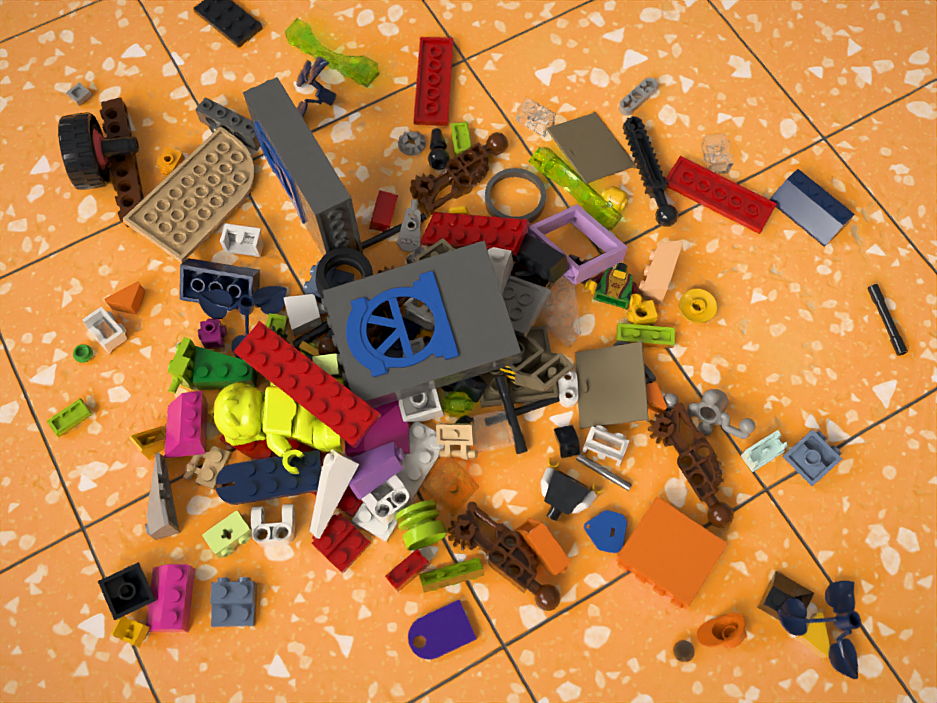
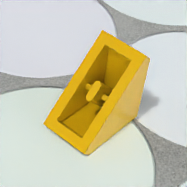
(150, 441)
(816, 637)

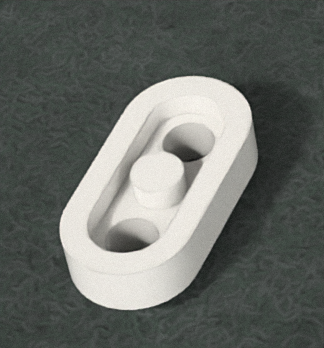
(568, 387)

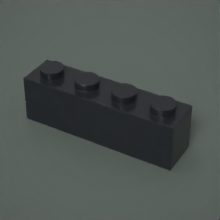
(541, 259)

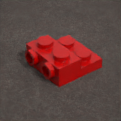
(341, 542)

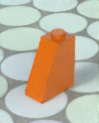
(543, 545)

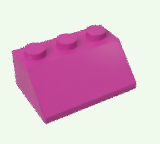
(186, 425)
(173, 595)

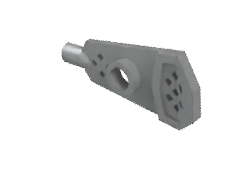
(407, 233)

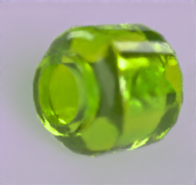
(457, 404)

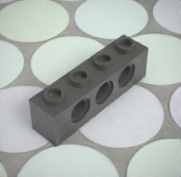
(216, 115)

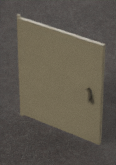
(590, 147)
(611, 385)

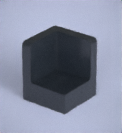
(473, 387)

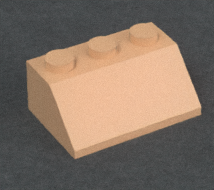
(660, 271)

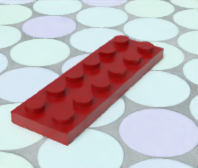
(433, 81)
(720, 194)
(466, 229)

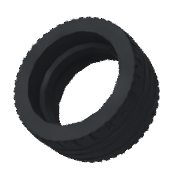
(341, 256)

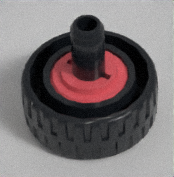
(87, 152)

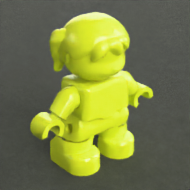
(244, 410)

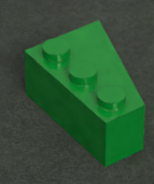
(219, 370)

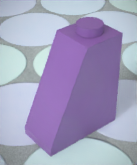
(376, 468)

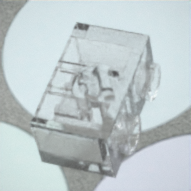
(535, 116)
(717, 153)

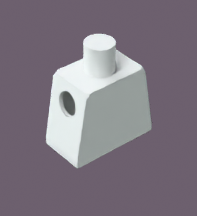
(303, 313)

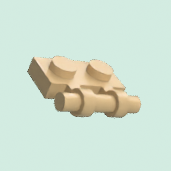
(457, 434)
(215, 461)

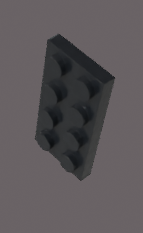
(229, 20)

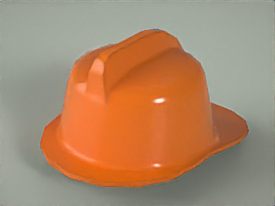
(723, 631)

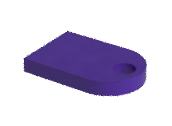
(443, 631)

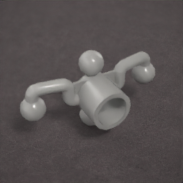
(712, 410)

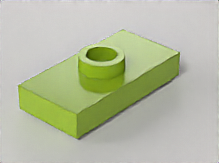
(460, 137)
(69, 417)

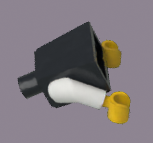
(565, 492)

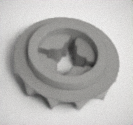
(409, 148)

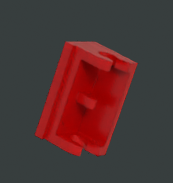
(383, 211)
(407, 570)

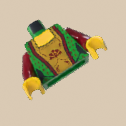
(615, 287)

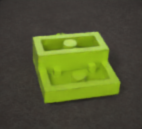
(182, 366)

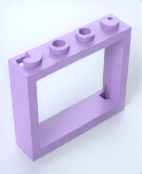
(612, 246)

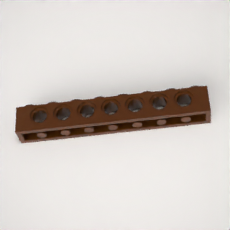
(123, 167)

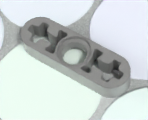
(639, 89)

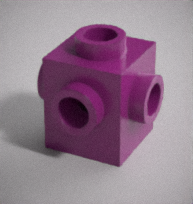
(212, 333)

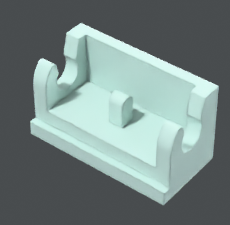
(764, 451)

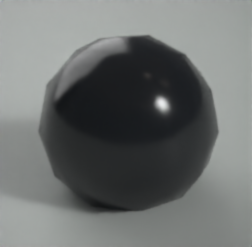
(438, 158)

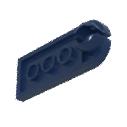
(268, 479)

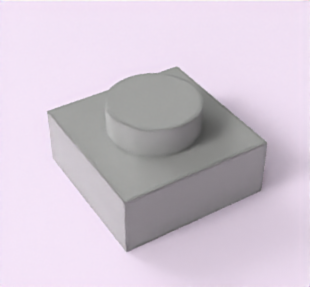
(79, 94)

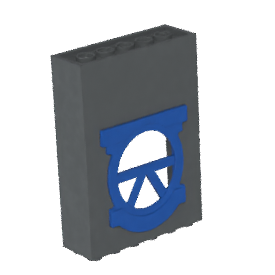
(302, 168)
(469, 332)

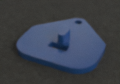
(601, 528)

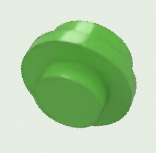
(82, 353)

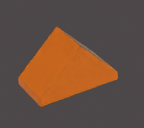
(127, 299)
(655, 399)

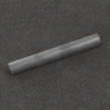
(604, 472)

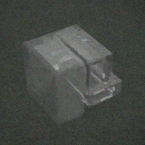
(492, 431)

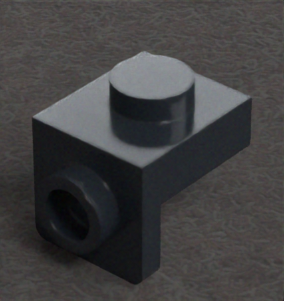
(567, 441)

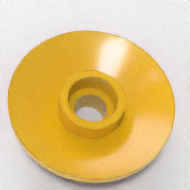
(701, 299)

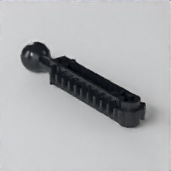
(666, 214)

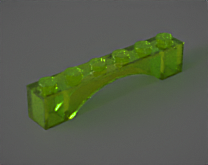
(358, 68)
(557, 170)

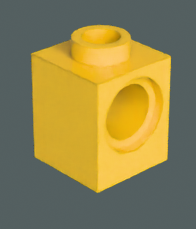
(647, 309)

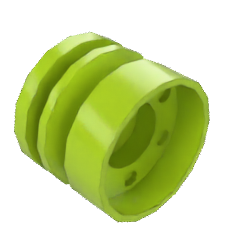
(419, 521)

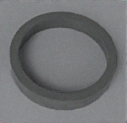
(521, 173)

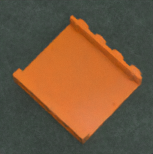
(671, 553)

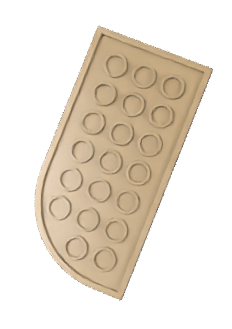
(195, 196)

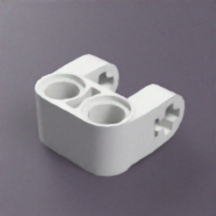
(389, 501)
(258, 526)

